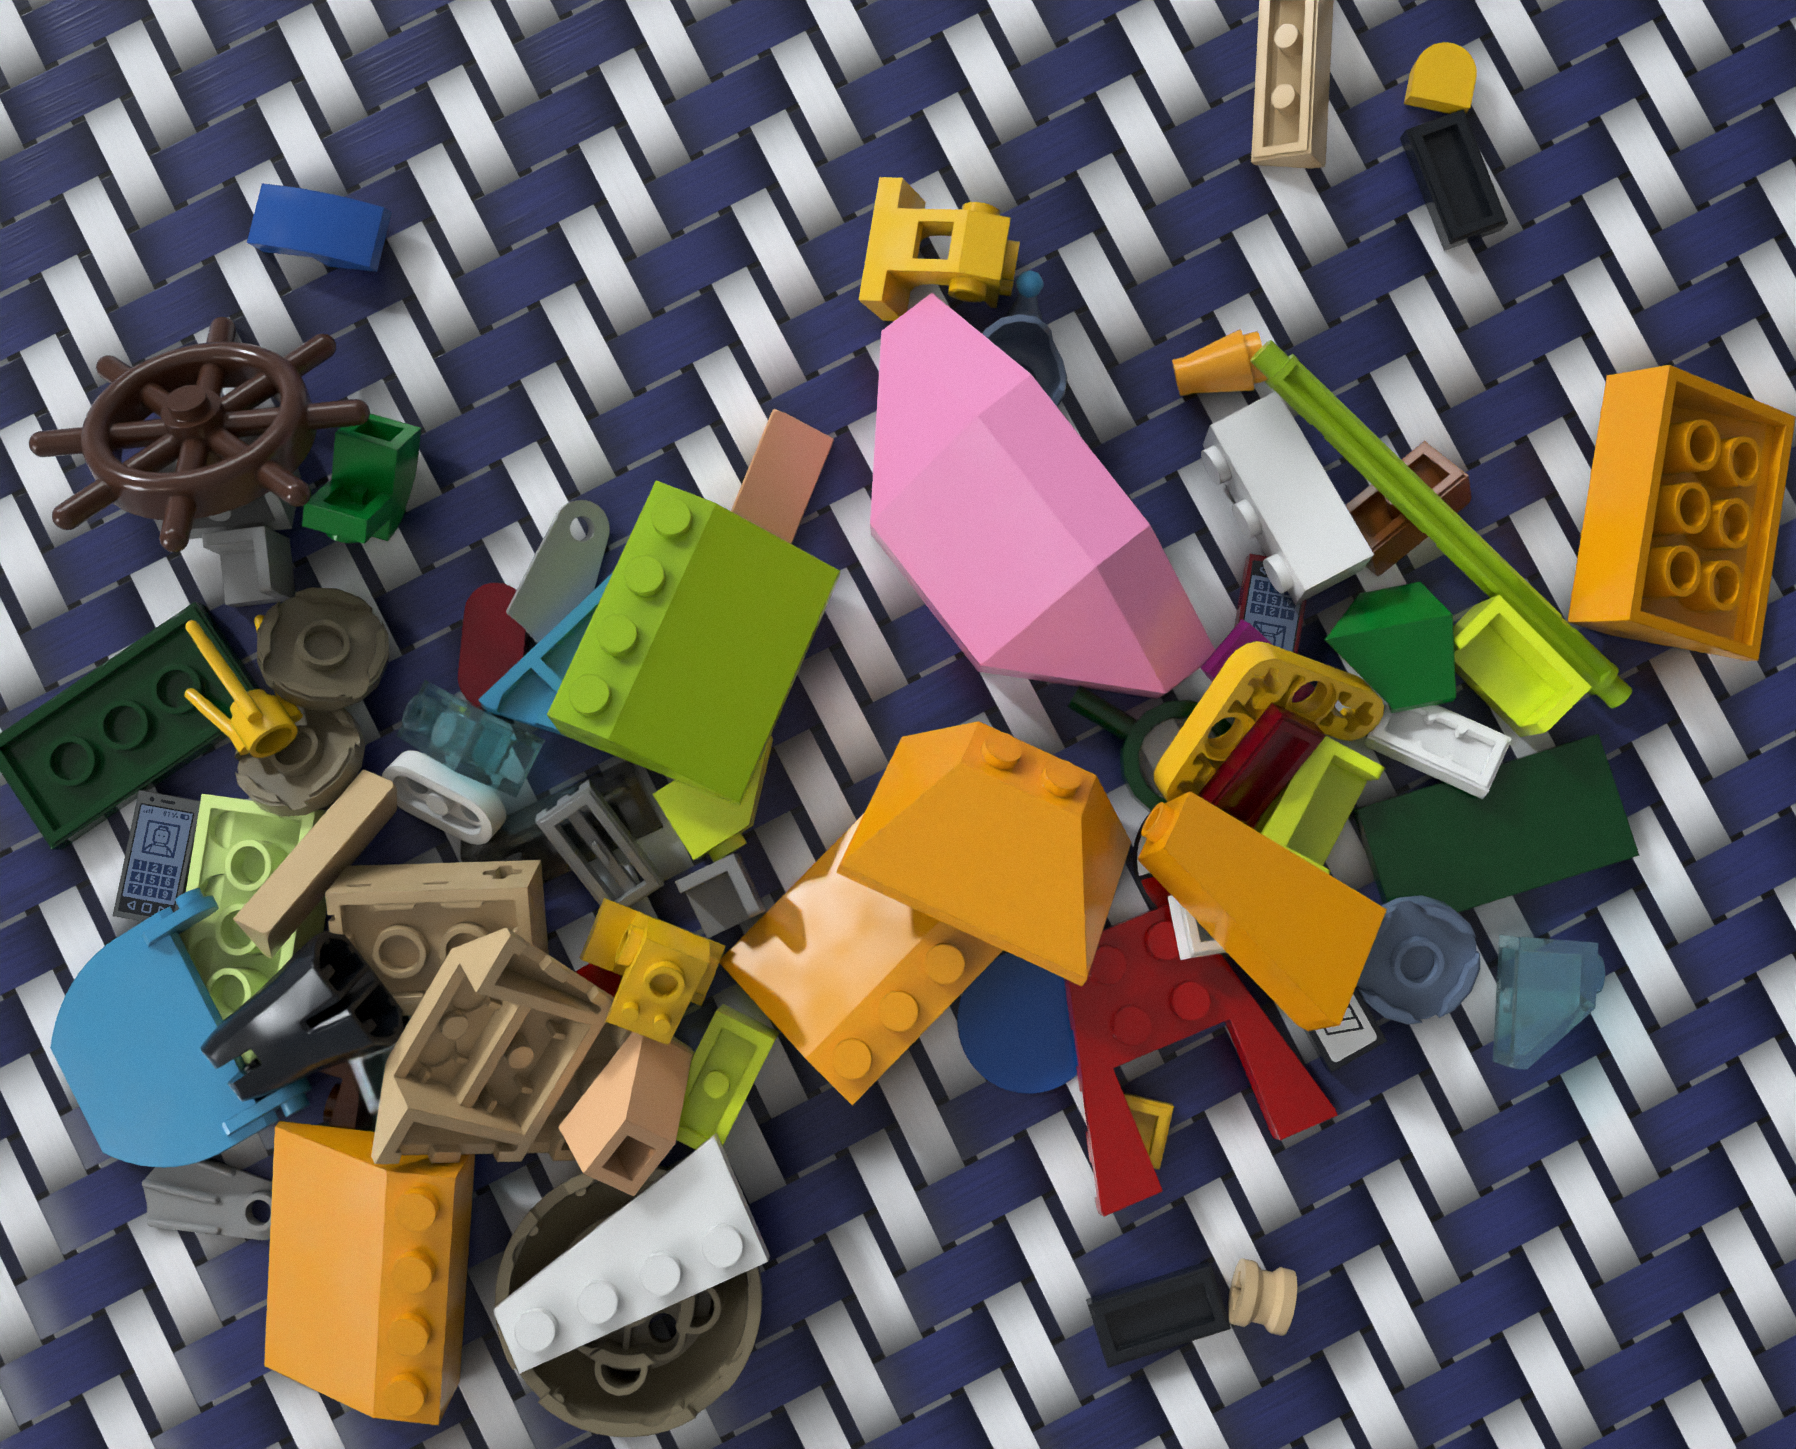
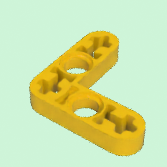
(1196, 758)

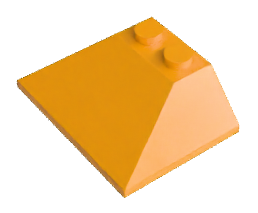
(994, 844)

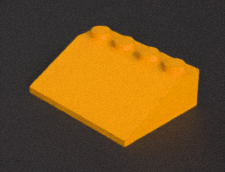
(1682, 514)
(852, 972)
(367, 1272)

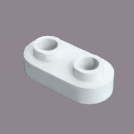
(446, 797)

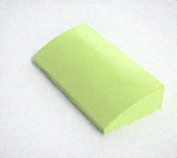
(231, 859)

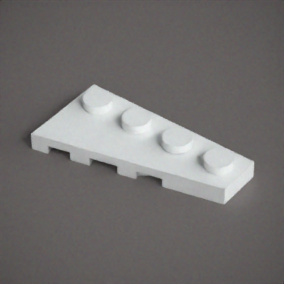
(652, 1253)

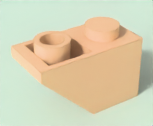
(630, 1113)

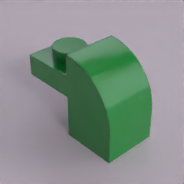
(368, 481)

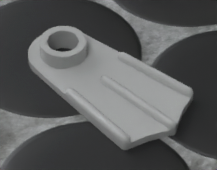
(561, 570)
(207, 1199)

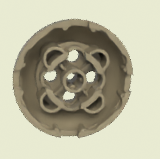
(630, 1378)

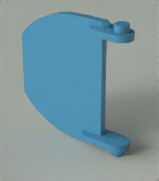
(135, 1053)

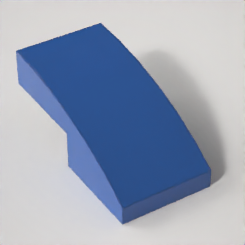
(319, 226)

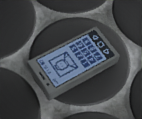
(156, 855)

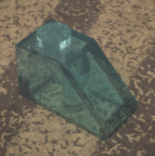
(1542, 994)

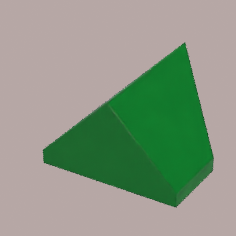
(1400, 645)

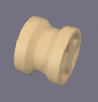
(1262, 1297)

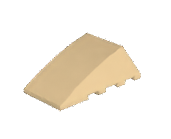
(494, 1056)

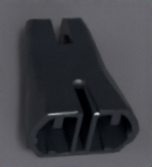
(307, 1018)

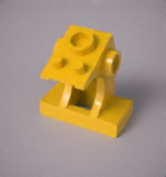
(976, 261)
(659, 968)

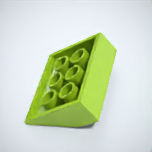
(694, 644)

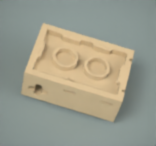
(415, 913)

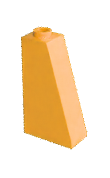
(1267, 907)

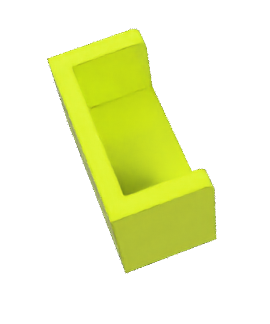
(1514, 668)
(1318, 801)
(722, 1075)

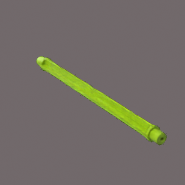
(1435, 517)

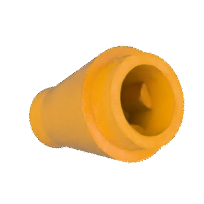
(1220, 366)

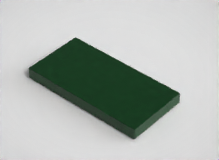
(118, 729)
(1535, 826)

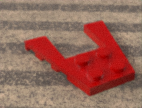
(1147, 999)

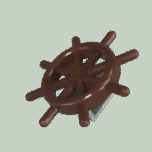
(209, 456)

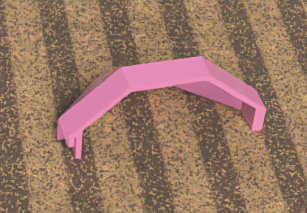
(1017, 521)

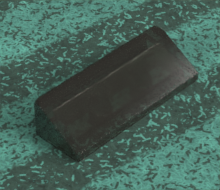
(524, 840)

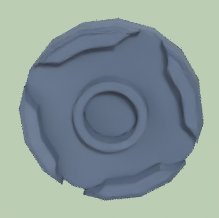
(1419, 961)

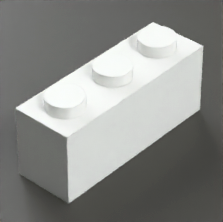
(1284, 499)

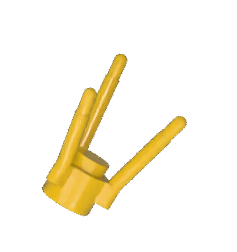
(259, 721)

